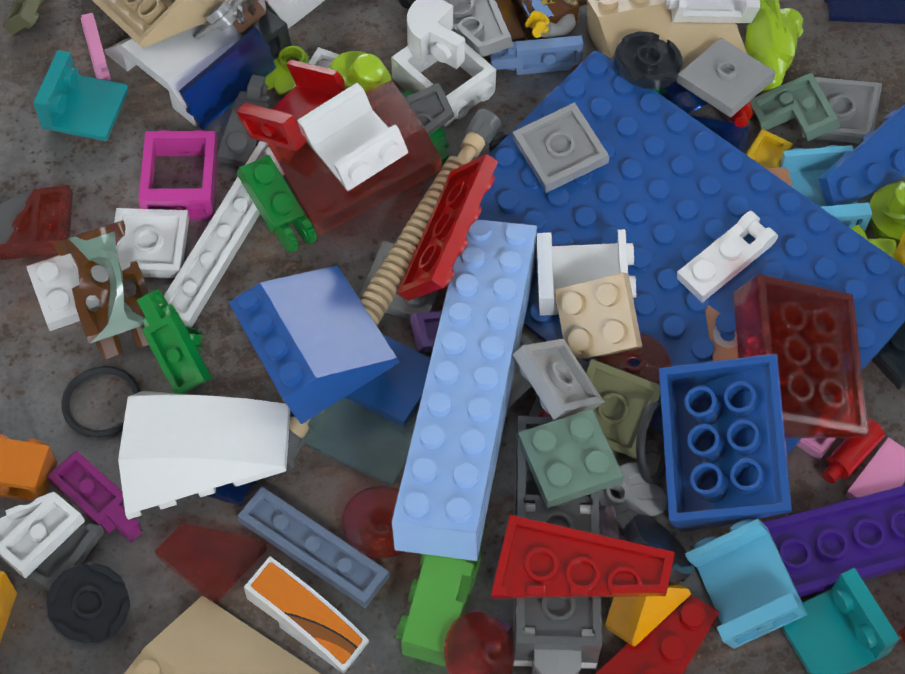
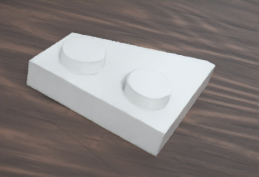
(36, 531)

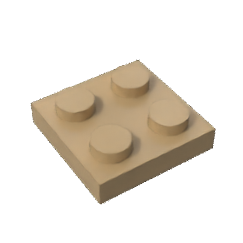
(599, 317)

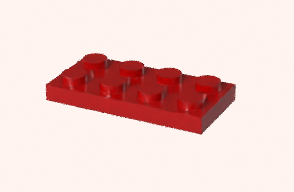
(447, 228)

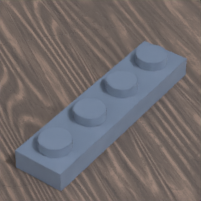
(313, 547)

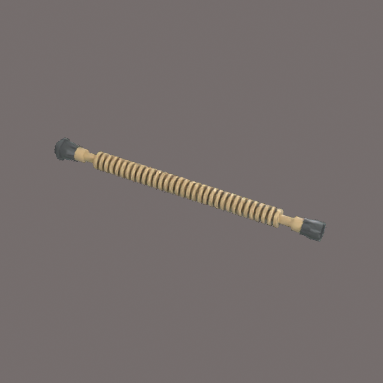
(388, 278)

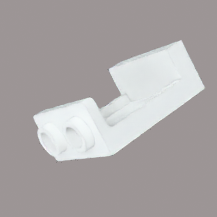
(713, 10)

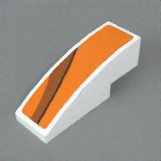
(305, 615)

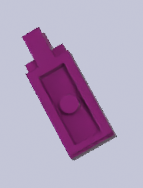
(94, 495)

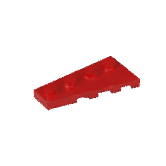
(573, 563)
(669, 645)

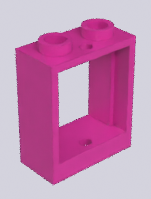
(198, 201)

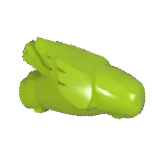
(774, 38)

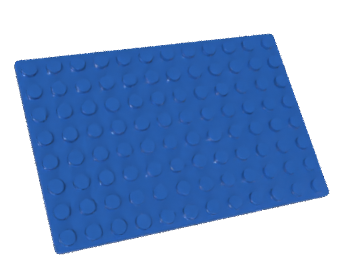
(674, 196)

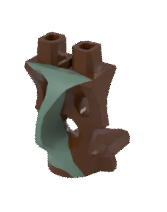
(116, 310)

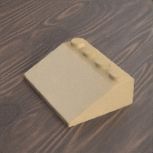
(156, 19)
(614, 19)
(214, 642)

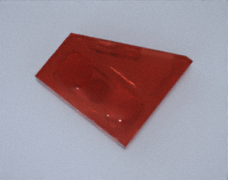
(40, 224)
(209, 558)

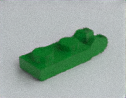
(276, 202)

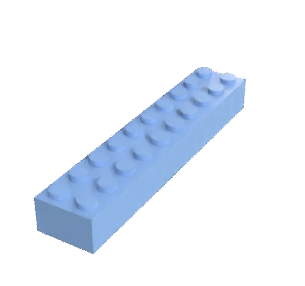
(466, 394)

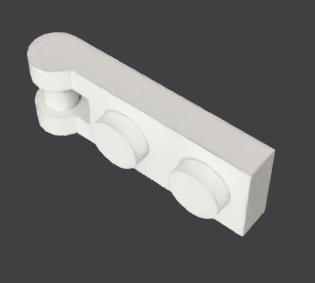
(726, 257)

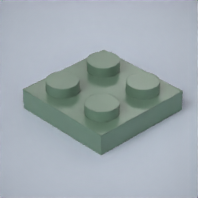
(569, 458)

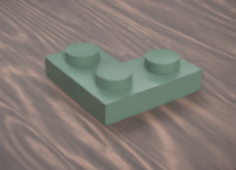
(798, 100)

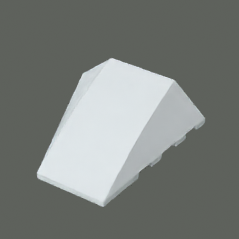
(175, 59)
(197, 443)

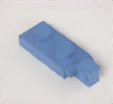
(540, 55)

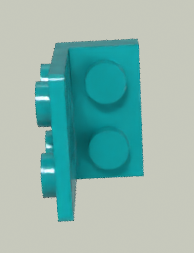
(78, 102)
(841, 629)

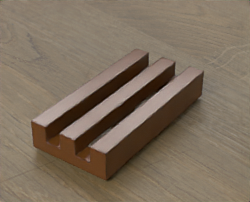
(247, 17)

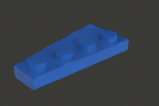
(870, 165)

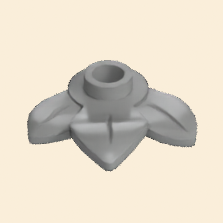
(220, 17)
(634, 495)

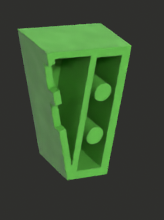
(437, 601)

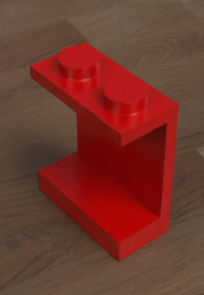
(280, 124)

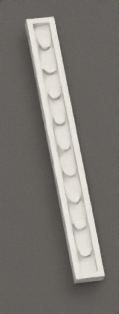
(222, 236)

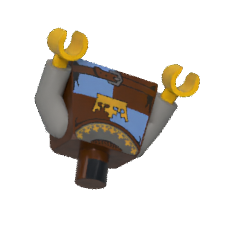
(547, 17)

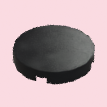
(647, 60)
(649, 532)
(87, 604)

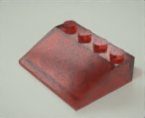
(323, 195)
(816, 353)

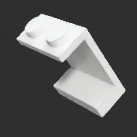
(352, 137)
(578, 264)

